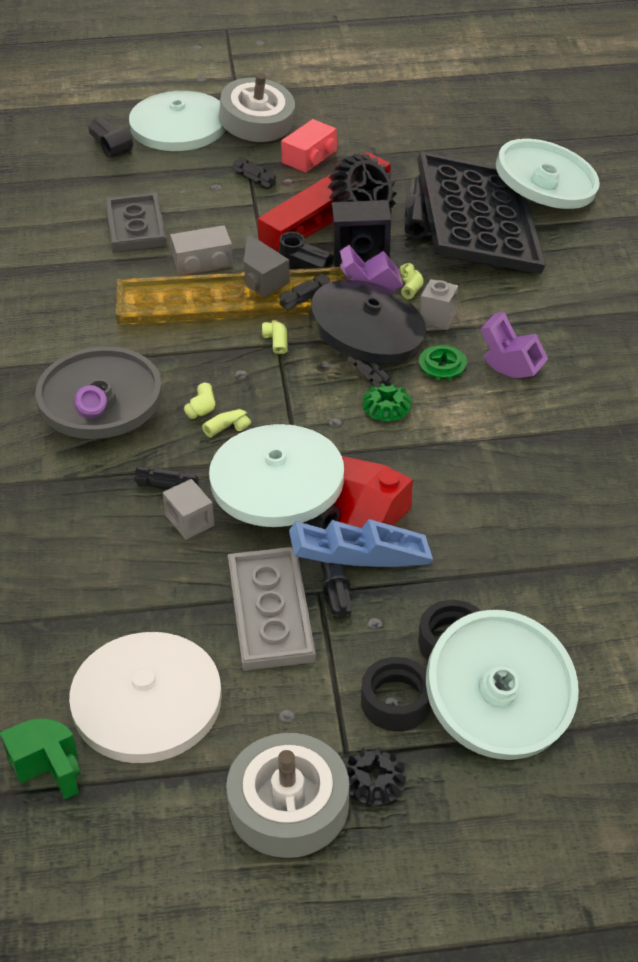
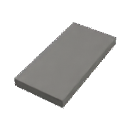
(270, 609)

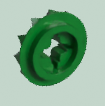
(433, 357)
(386, 410)

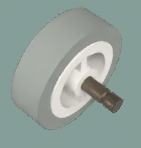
(256, 109)
(288, 795)

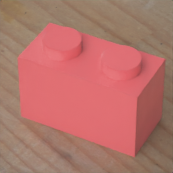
(309, 145)

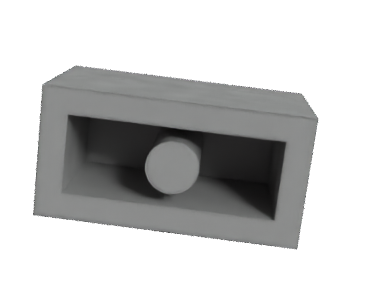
(201, 250)

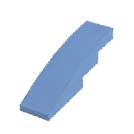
(371, 545)

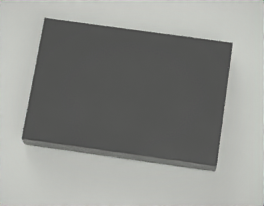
(135, 222)

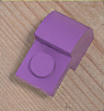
(377, 270)
(511, 354)

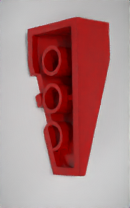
(373, 493)

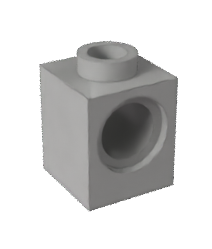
(439, 303)
(188, 509)

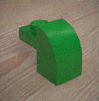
(43, 747)

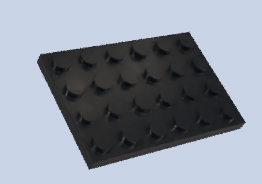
(478, 215)

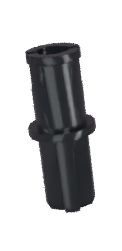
(337, 589)

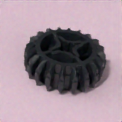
(361, 180)

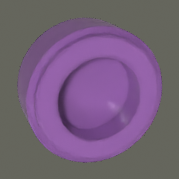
(90, 401)

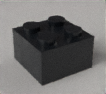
(363, 227)

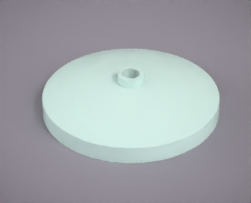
(176, 121)
(547, 173)
(276, 475)
(502, 684)

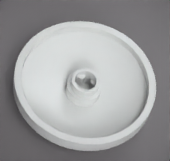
(145, 697)

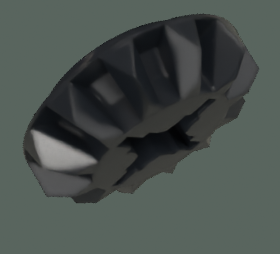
(388, 784)

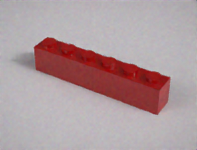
(303, 213)

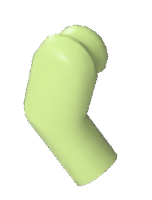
(412, 279)
(279, 336)
(201, 404)
(226, 419)

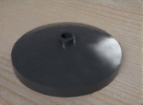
(367, 321)

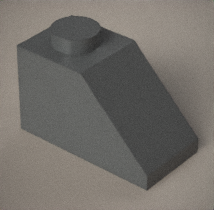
(264, 268)

